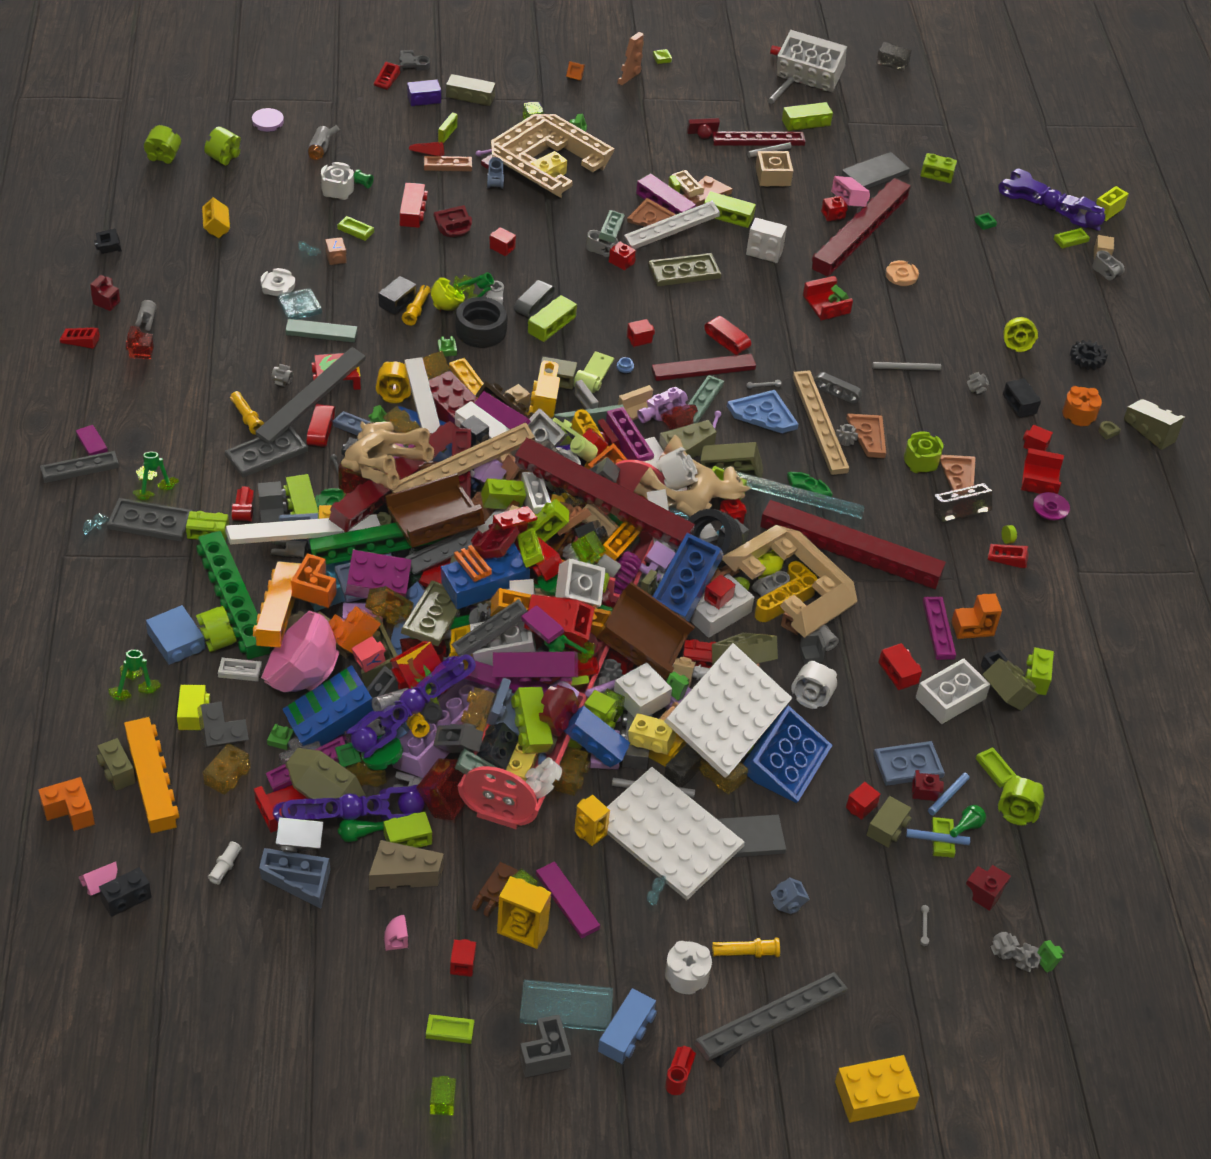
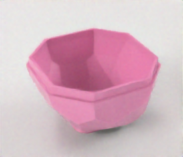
(304, 657)

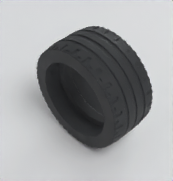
(485, 309)
(732, 528)

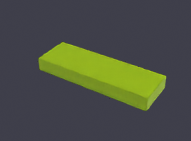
(530, 547)

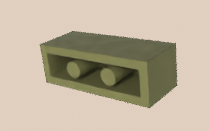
(470, 90)

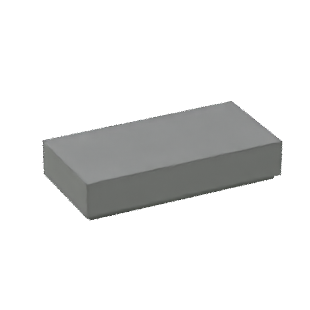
(585, 396)

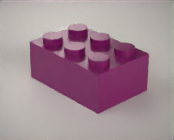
(375, 571)

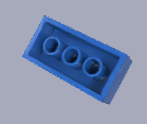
(688, 575)
(466, 592)

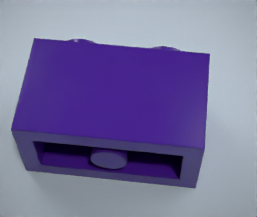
(424, 92)

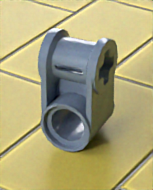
(495, 173)

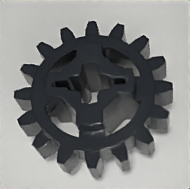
(1088, 354)

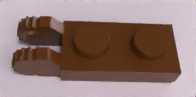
(493, 888)

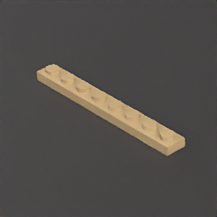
(820, 422)
(470, 458)

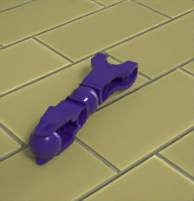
(1065, 204)
(410, 703)
(352, 806)

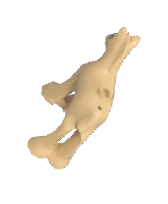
(376, 450)
(699, 493)

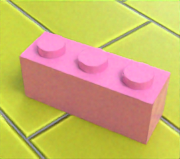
(851, 191)

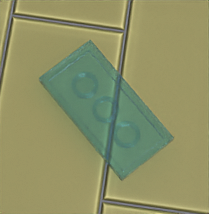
(577, 1004)

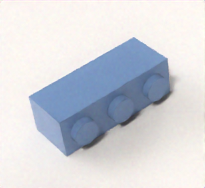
(627, 1026)

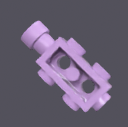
(661, 403)

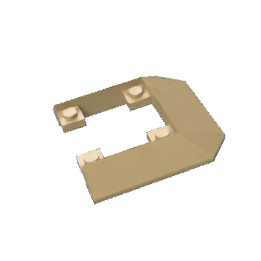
(540, 132)
(834, 585)

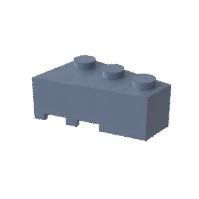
(296, 873)

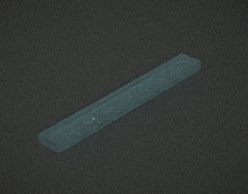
(803, 496)

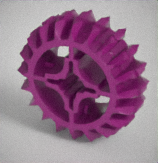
(629, 568)

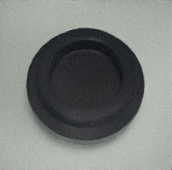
(432, 712)

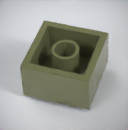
(1011, 684)

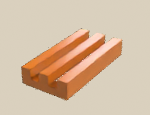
(468, 554)

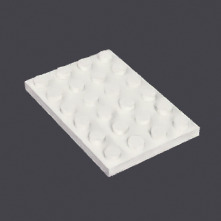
(728, 710)
(671, 833)

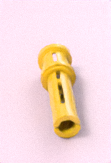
(414, 308)
(249, 417)
(418, 725)
(757, 948)

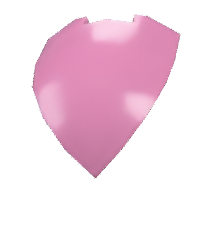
(98, 877)
(396, 934)

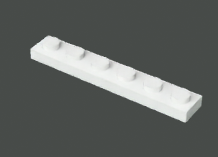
(672, 225)

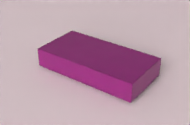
(91, 440)
(542, 624)

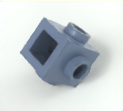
(789, 896)

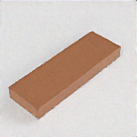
(445, 163)

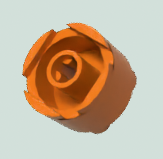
(1082, 405)

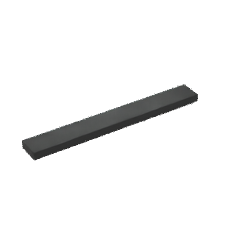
(310, 395)
(770, 1016)

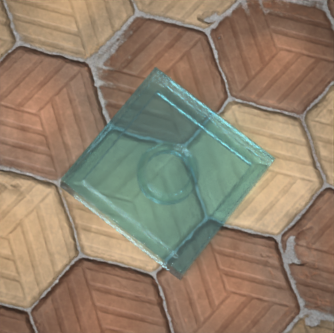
(299, 304)

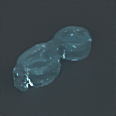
(311, 250)
(97, 520)
(657, 886)

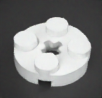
(270, 285)
(543, 776)

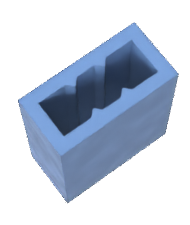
(175, 634)

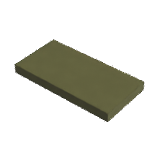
(684, 269)
(431, 615)

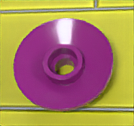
(1051, 506)

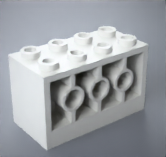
(811, 60)

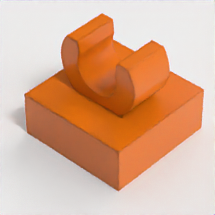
(575, 70)

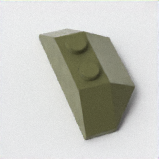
(320, 776)

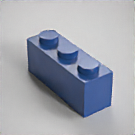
(597, 737)

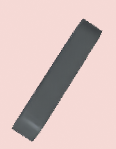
(845, 386)

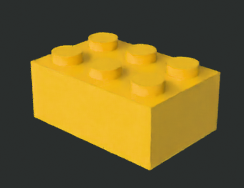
(523, 912)
(876, 1088)

